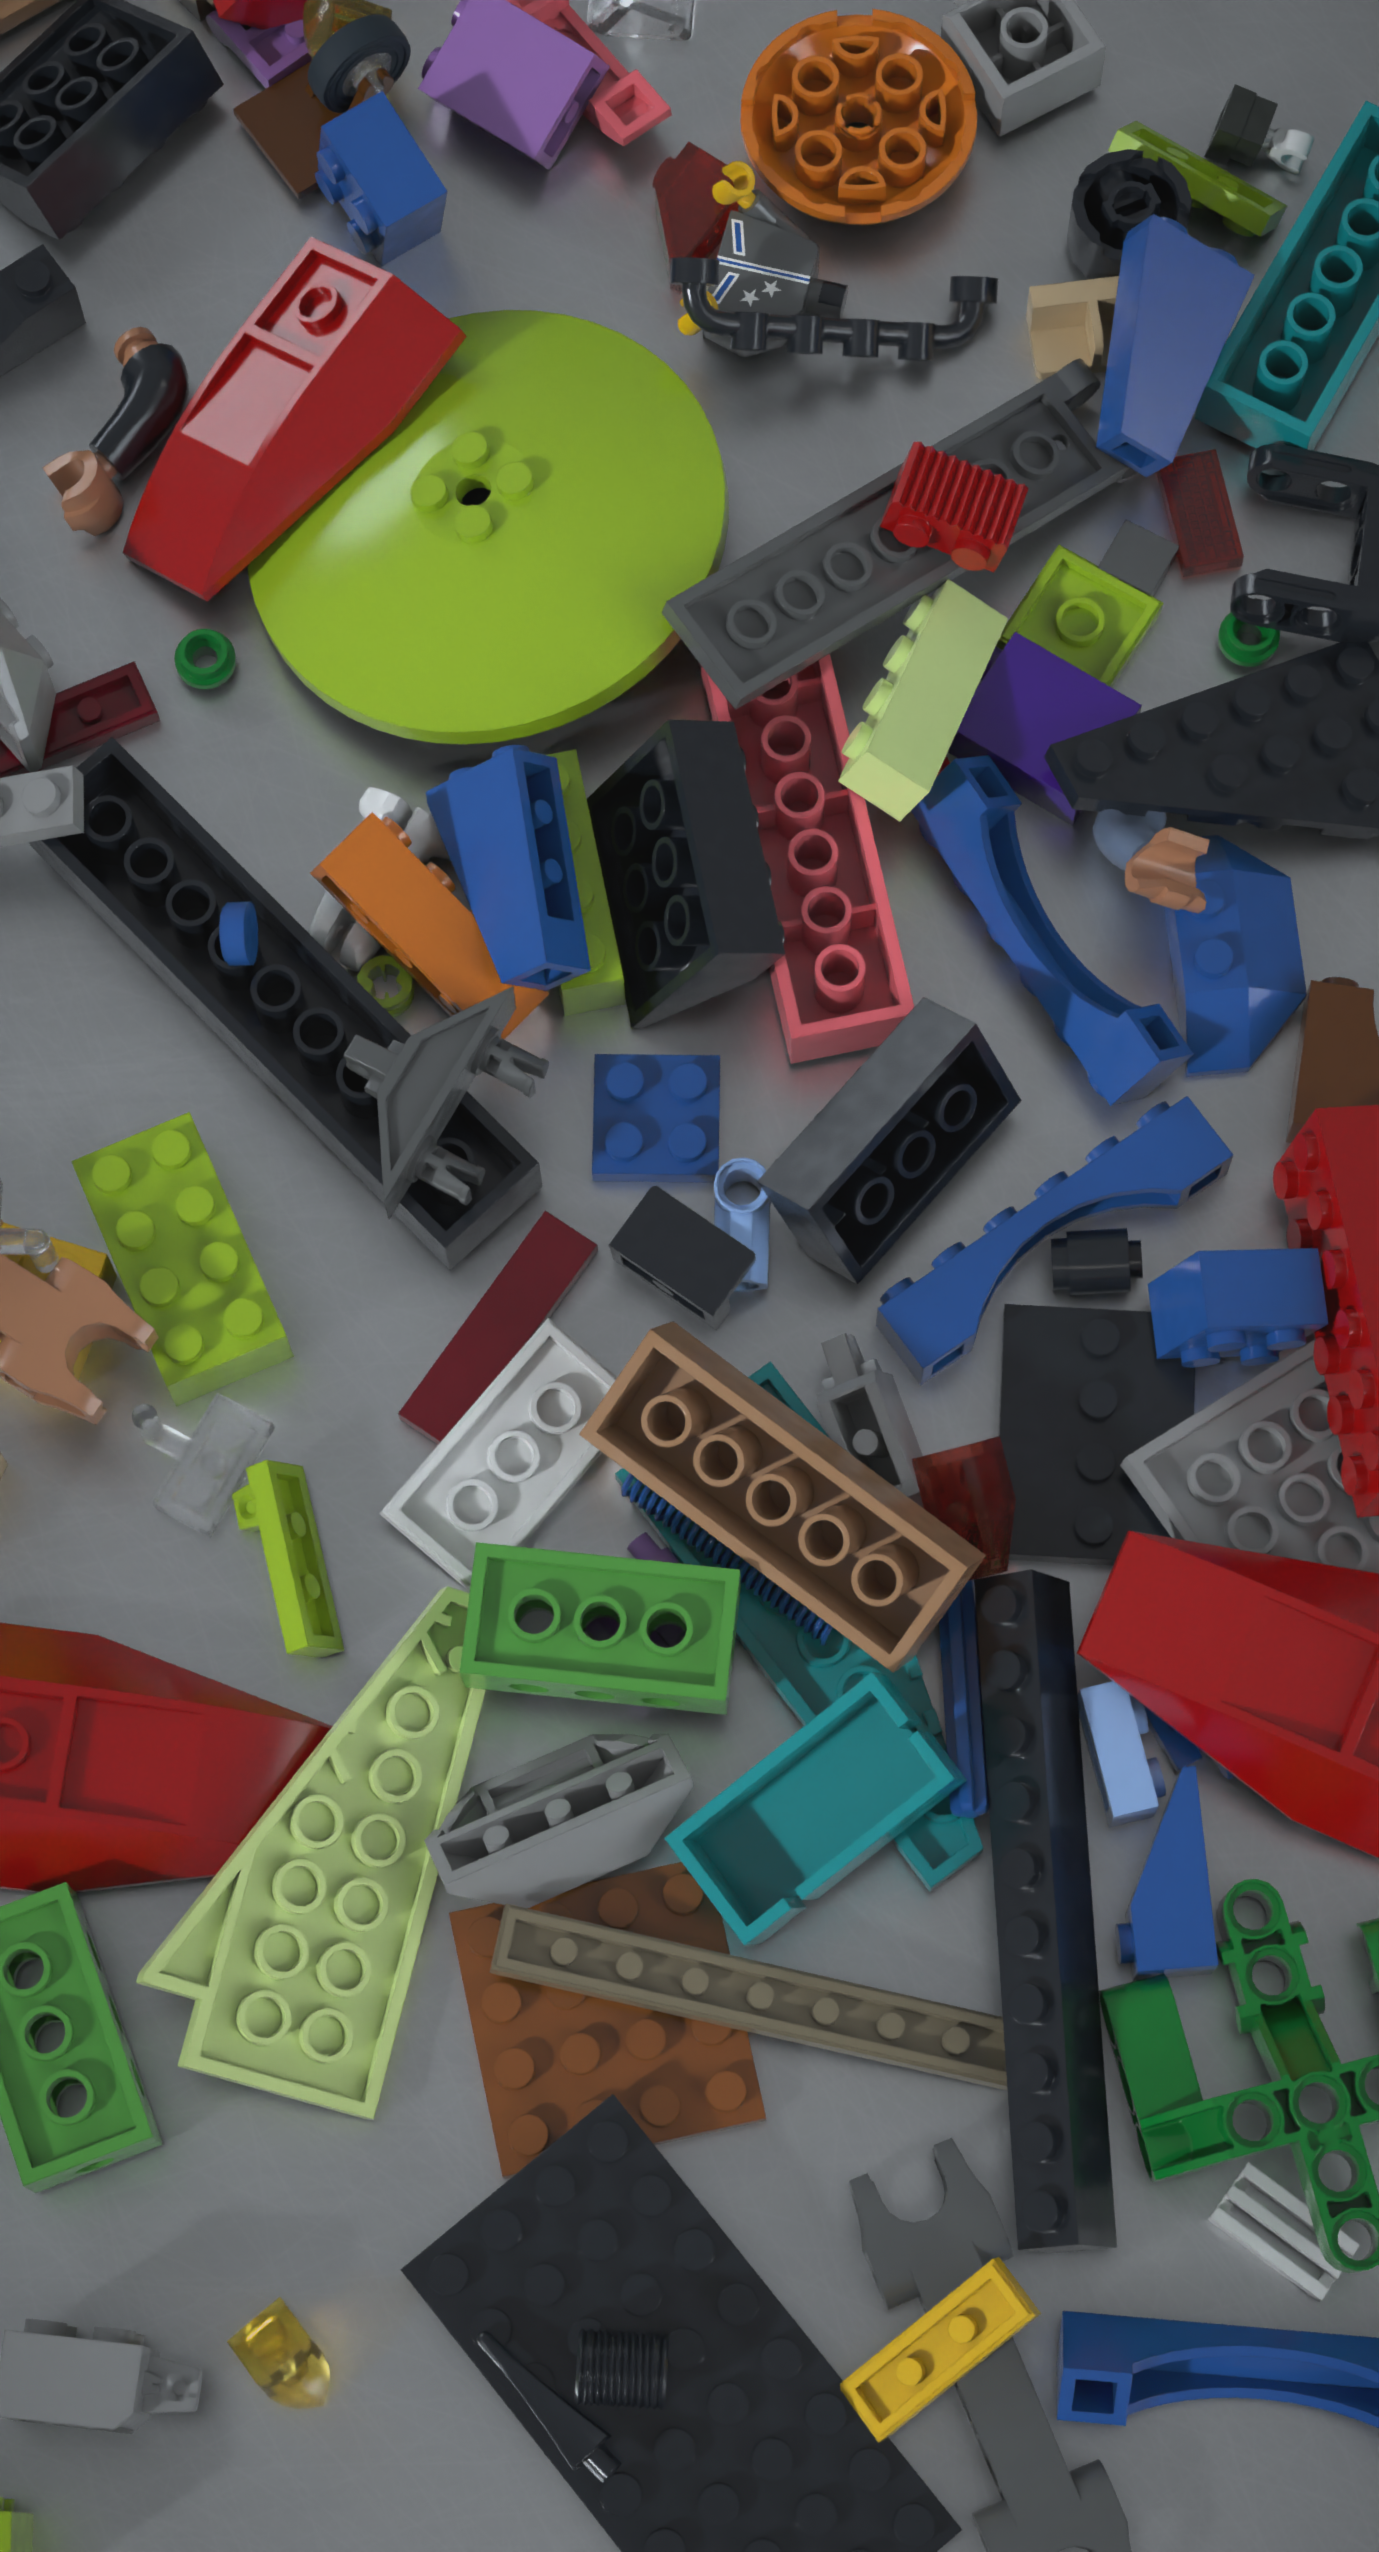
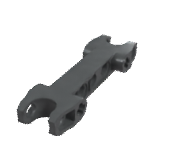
(928, 2259)

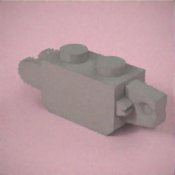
(868, 1415)

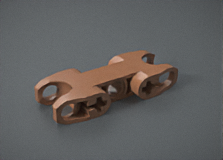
(51, 1323)

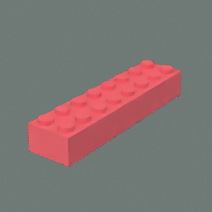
(842, 960)

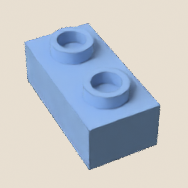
(1112, 1735)

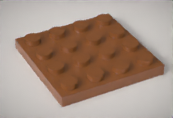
(562, 2053)

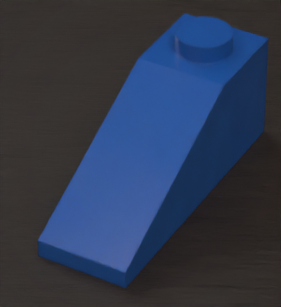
(1171, 1906)

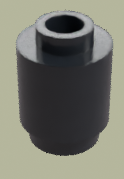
(1096, 1261)

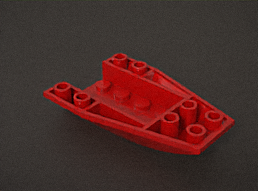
(286, 414)
(1257, 1668)
(129, 1764)

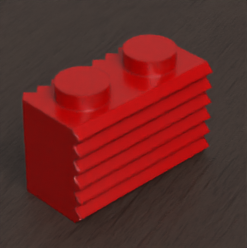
(953, 508)

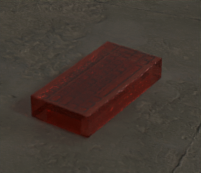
(1200, 514)

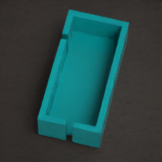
(815, 1809)

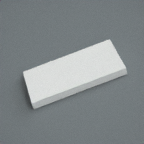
(506, 1455)

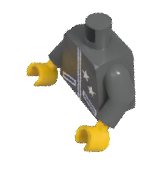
(764, 263)

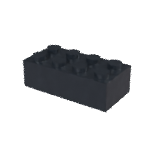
(890, 1140)

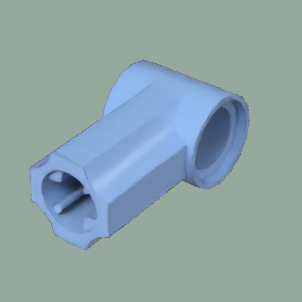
(747, 1222)

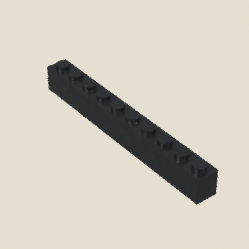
(1044, 1915)

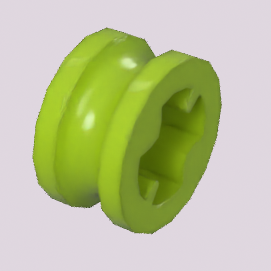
(382, 967)

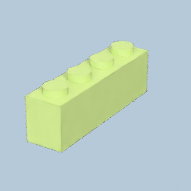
(921, 699)

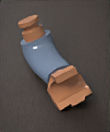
(1155, 859)

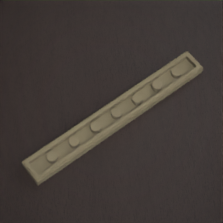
(750, 1996)

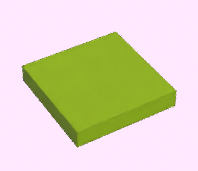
(1084, 616)

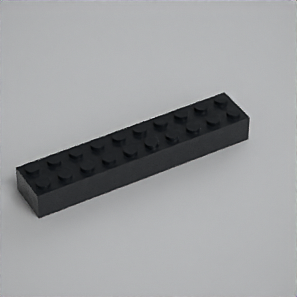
(286, 1015)

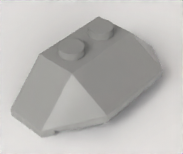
(25, 692)
(560, 1819)

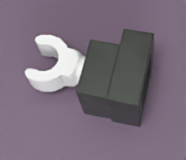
(1245, 131)

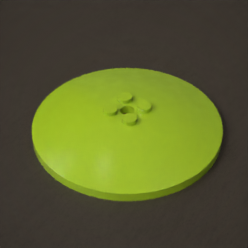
(545, 592)

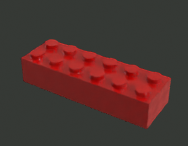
(1334, 1206)

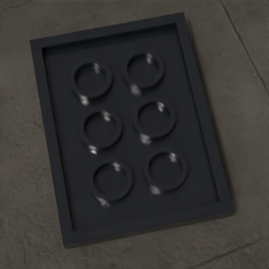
(1072, 1406)

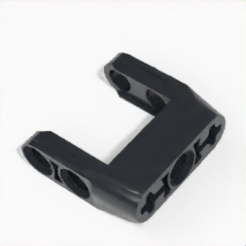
(1352, 605)

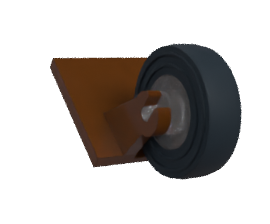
(344, 72)

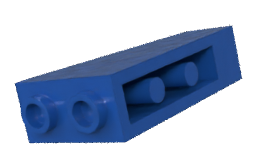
(1165, 340)
(516, 864)

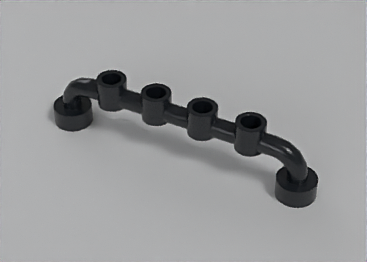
(807, 333)

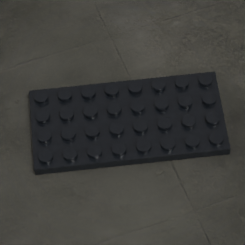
(754, 2417)

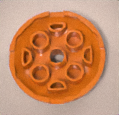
(869, 72)

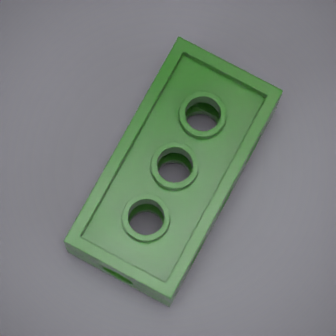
(585, 1587)
(93, 2052)

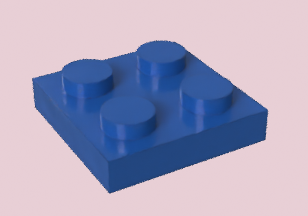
(656, 1118)

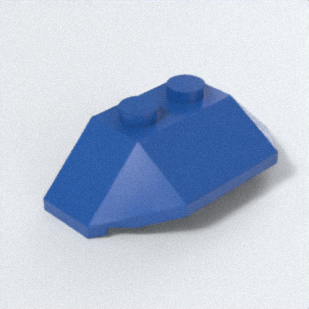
(1235, 961)

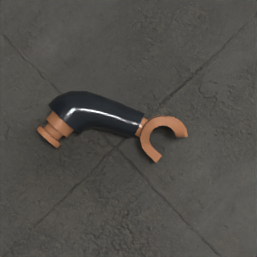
(152, 403)

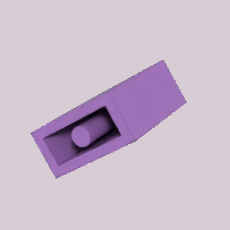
(513, 77)

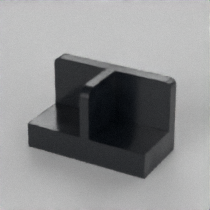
(682, 1255)

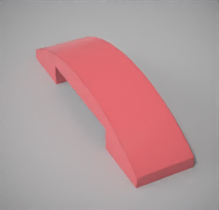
(624, 101)

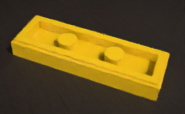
(939, 2349)

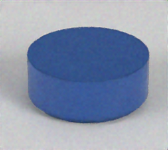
(239, 933)

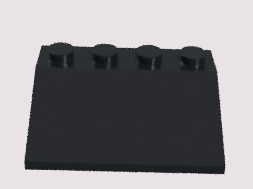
(92, 107)
(684, 870)

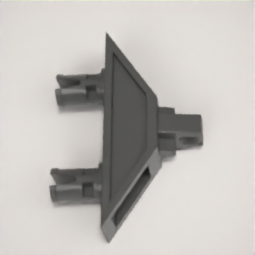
(425, 1082)

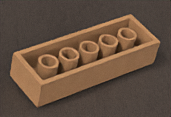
(782, 1495)

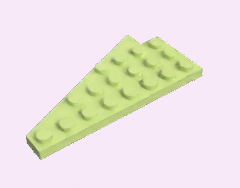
(324, 1903)

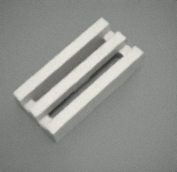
(1236, 2196)

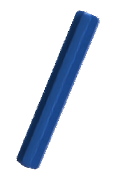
(964, 1703)

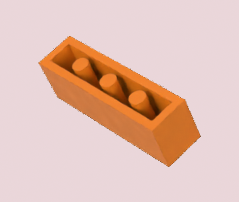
(417, 918)

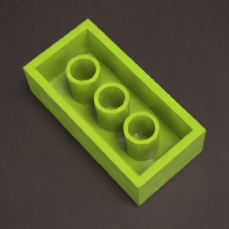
(183, 1258)

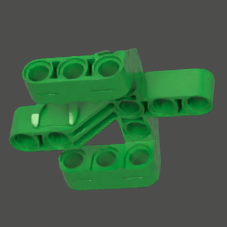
(1188, 2134)

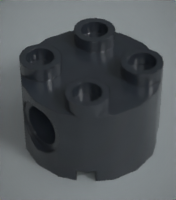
(1113, 199)

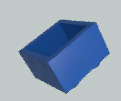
(380, 180)
(1237, 1305)

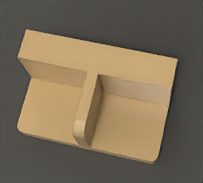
(1071, 324)

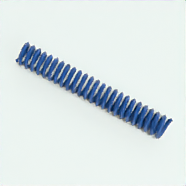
(723, 1559)

